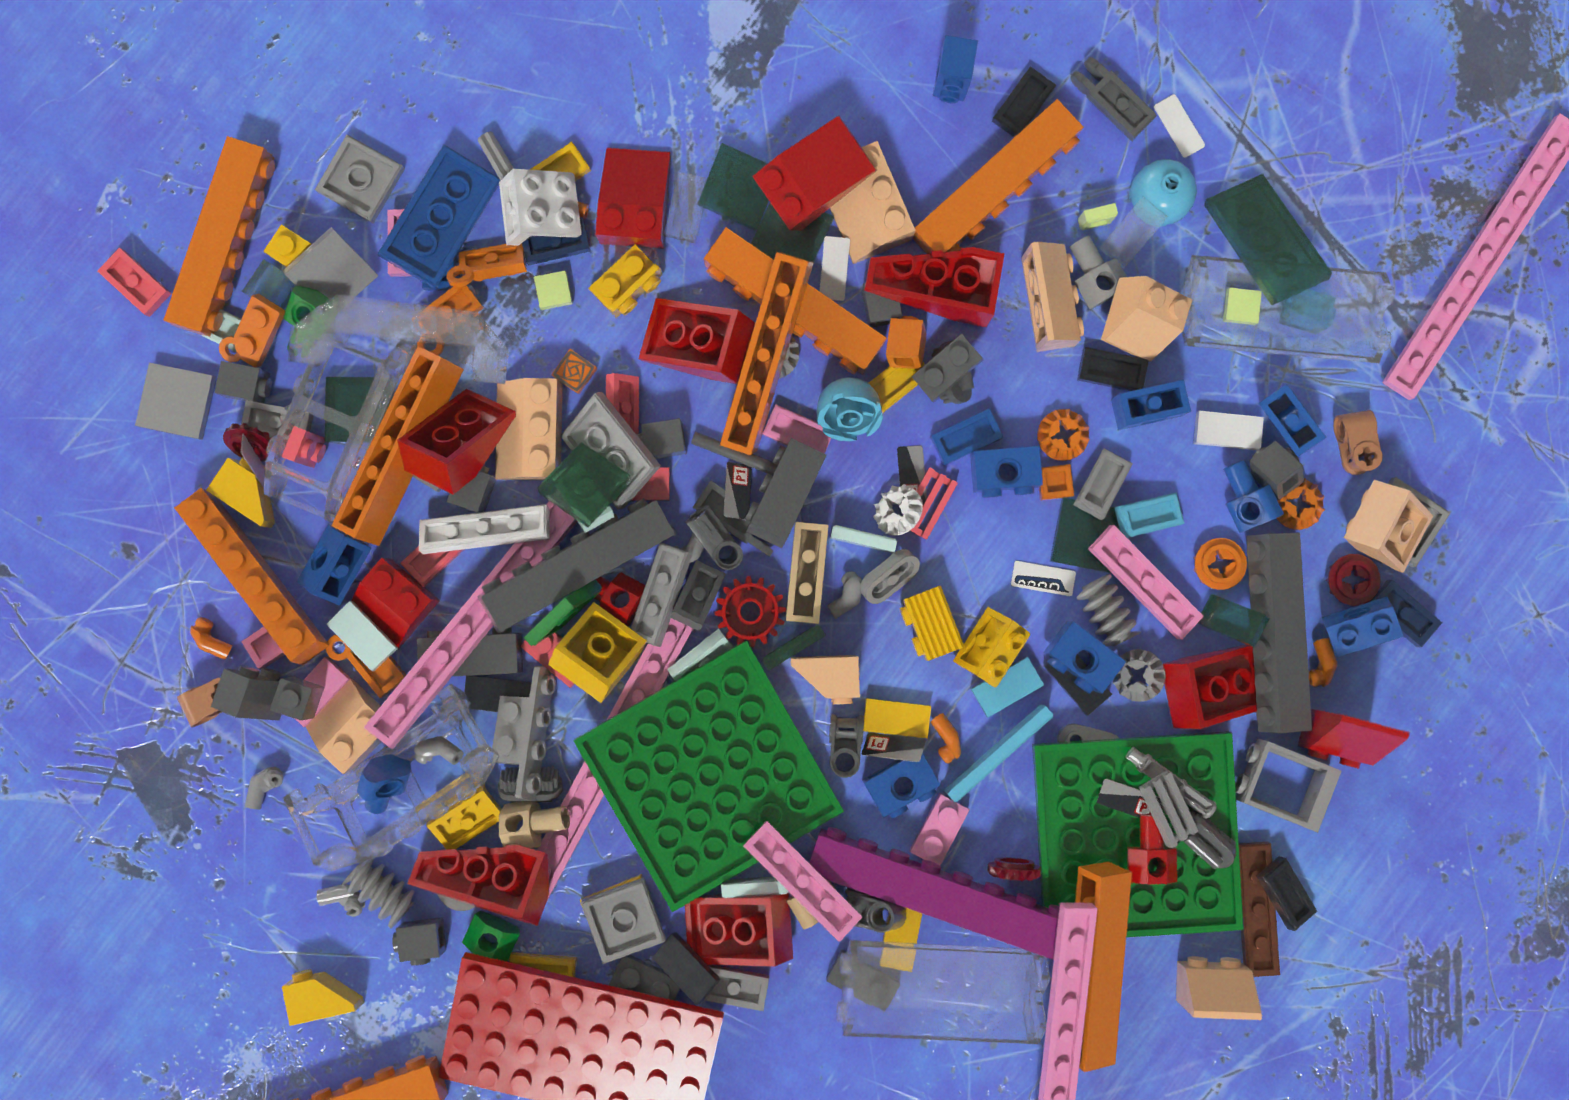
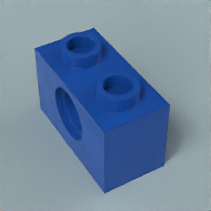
(955, 69)
(1151, 404)
(1292, 420)
(1023, 460)
(333, 565)
(1362, 627)
(1103, 662)
(881, 785)

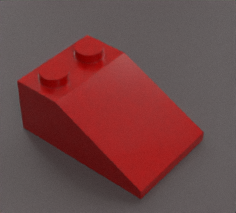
(814, 174)
(633, 198)
(697, 339)
(455, 440)
(1211, 687)
(1349, 738)
(740, 929)

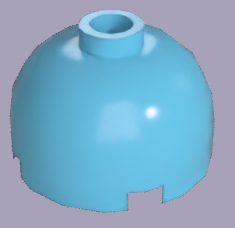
(1167, 186)
(849, 409)

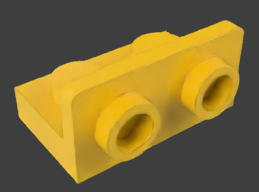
(626, 282)
(992, 647)
(466, 819)

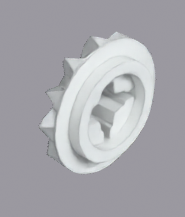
(910, 506)

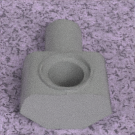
(1094, 267)

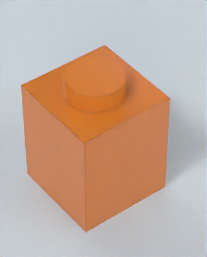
(906, 342)

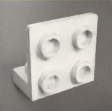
(539, 205)

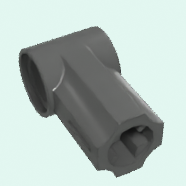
(714, 536)

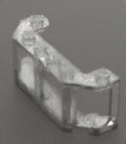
(479, 346)
(360, 428)
(343, 792)

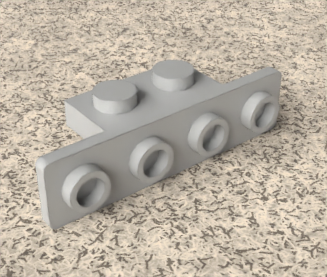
(522, 732)

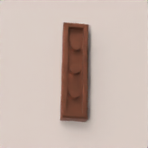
(1259, 914)

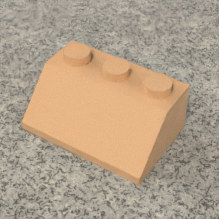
(873, 212)
(1051, 296)
(533, 439)

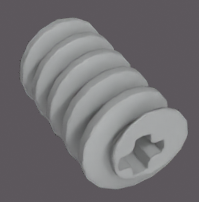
(1107, 611)
(380, 891)

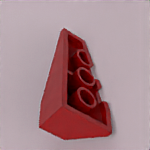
(947, 284)
(498, 879)

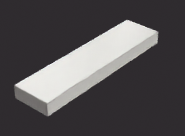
(484, 529)

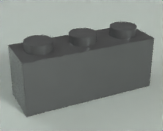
(784, 492)
(493, 655)

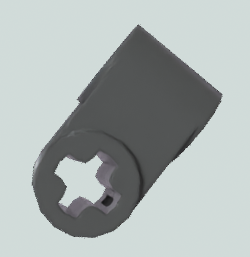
(845, 742)
(872, 909)

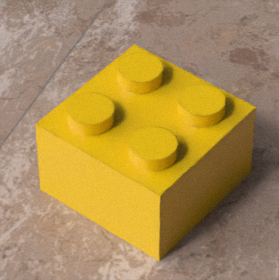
(597, 652)

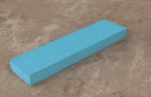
(998, 753)

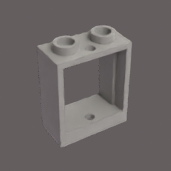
(1317, 795)

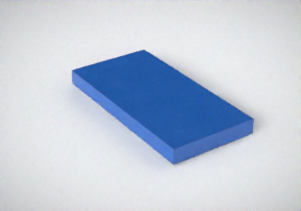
(439, 217)

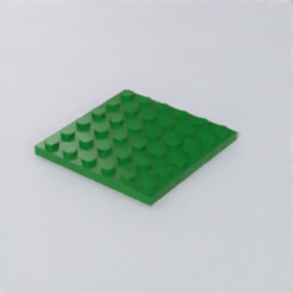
(704, 772)
(1082, 832)

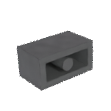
(247, 693)

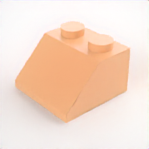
(1145, 316)
(1388, 525)
(831, 675)
(340, 727)
(1217, 989)

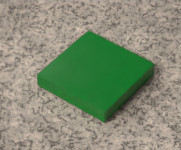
(563, 613)

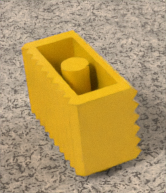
(931, 623)

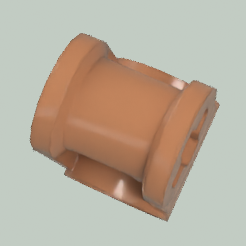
(1355, 438)
(197, 703)

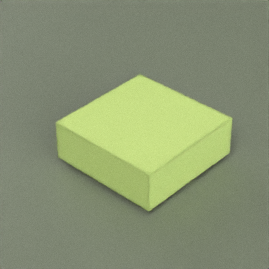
(1097, 216)
(553, 290)
(1242, 306)

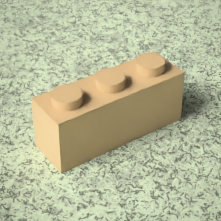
(806, 572)

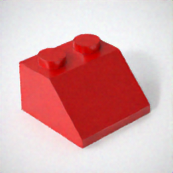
(394, 600)

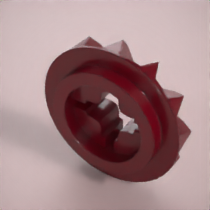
(258, 440)
(1361, 567)
(1014, 869)

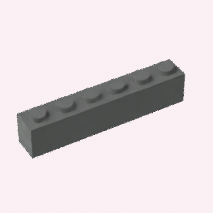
(575, 565)
(1282, 648)

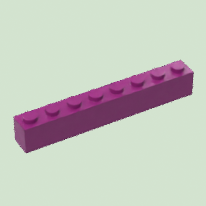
(936, 892)

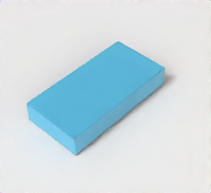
(1149, 515)
(1017, 683)

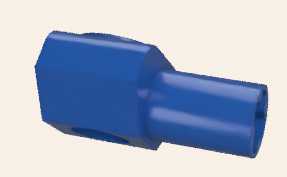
(1247, 492)
(382, 779)

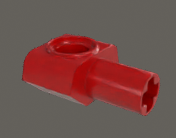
(611, 590)
(1150, 847)

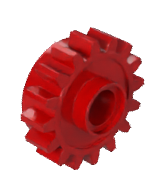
(732, 611)

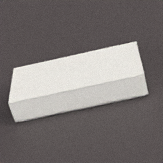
(1228, 430)

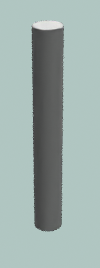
(750, 460)

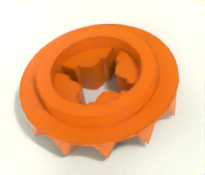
(1058, 448)
(1306, 516)
(1232, 572)

